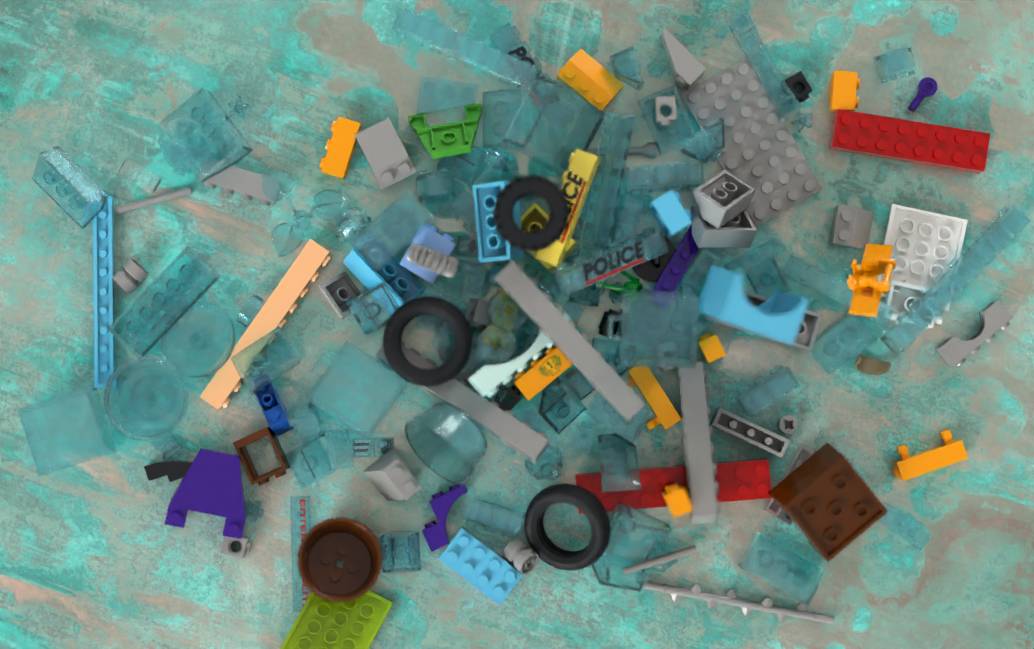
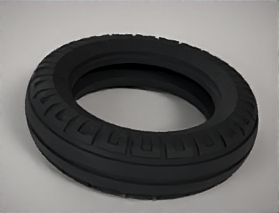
(393, 334)
(589, 505)

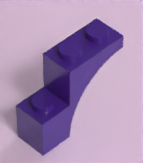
(441, 503)

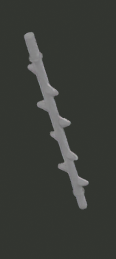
(746, 605)

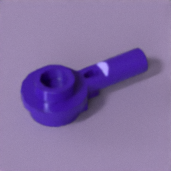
(926, 87)

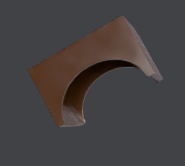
(828, 501)

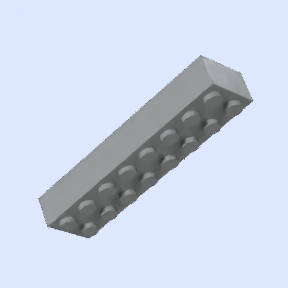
(697, 445)

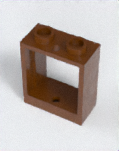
(248, 465)

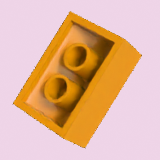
(590, 80)

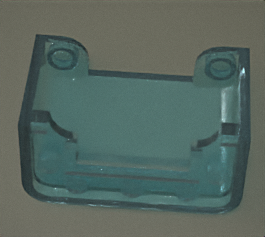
(630, 542)

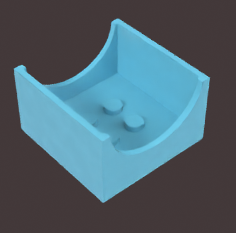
(775, 318)

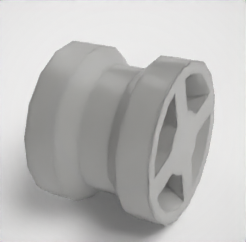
(785, 426)

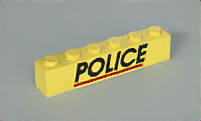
(576, 188)

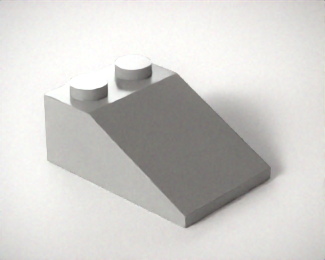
(683, 64)
(385, 153)

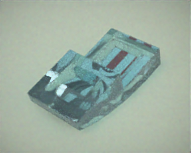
(372, 447)

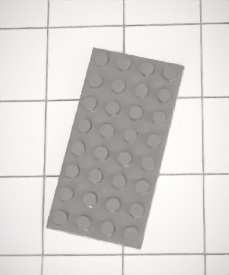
(756, 140)

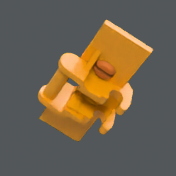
(865, 281)

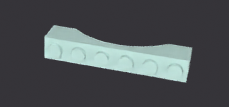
(492, 375)

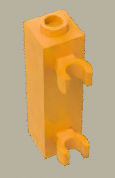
(654, 396)
(929, 460)

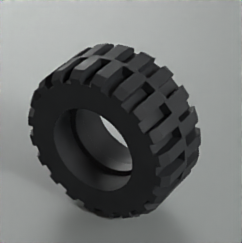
(531, 186)

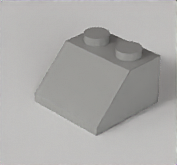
(851, 227)

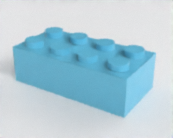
(480, 565)

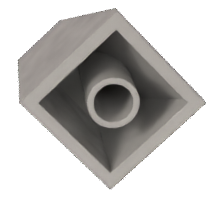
(393, 477)

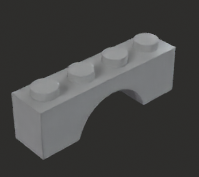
(992, 319)

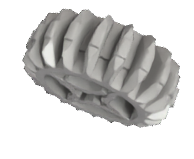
(432, 260)

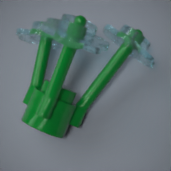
(614, 292)

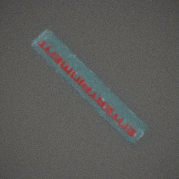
(299, 528)

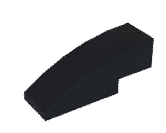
(173, 469)

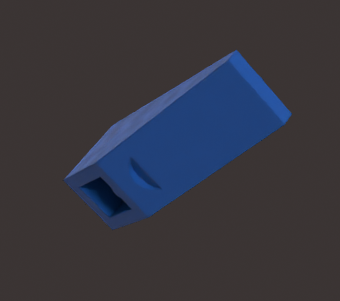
(273, 409)

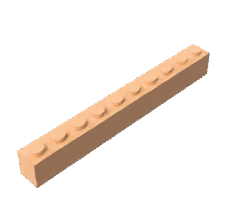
(271, 316)

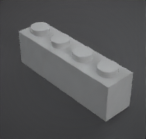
(240, 181)
(750, 432)

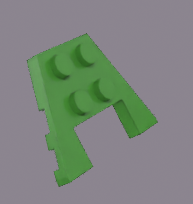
(448, 138)

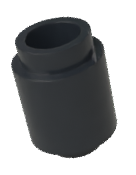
(603, 326)

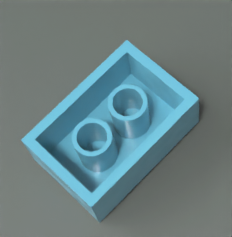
(670, 213)

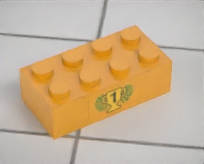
(542, 372)

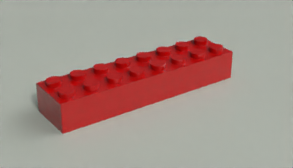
(909, 141)

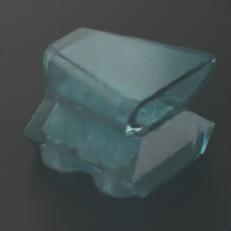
(400, 552)

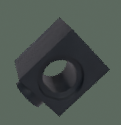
(799, 78)
(515, 392)

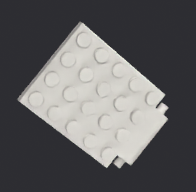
(922, 249)

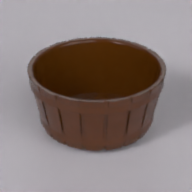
(343, 540)

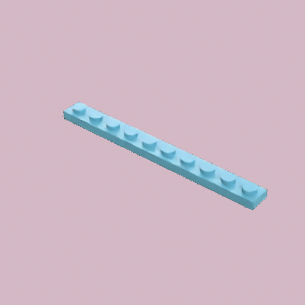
(103, 294)

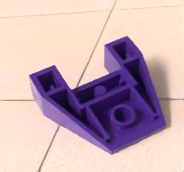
(211, 487)

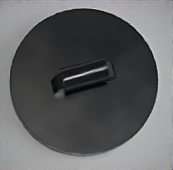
(652, 269)

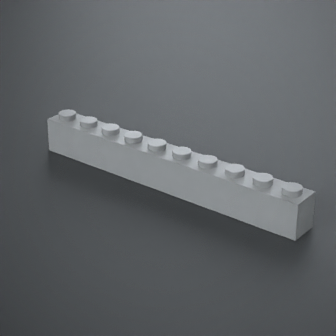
(569, 340)
(483, 412)

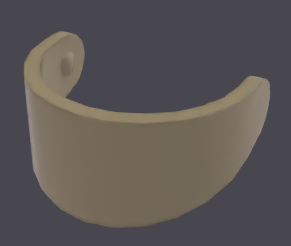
(871, 366)

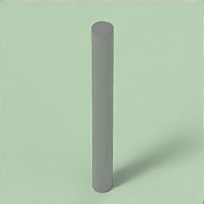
(154, 200)
(659, 560)

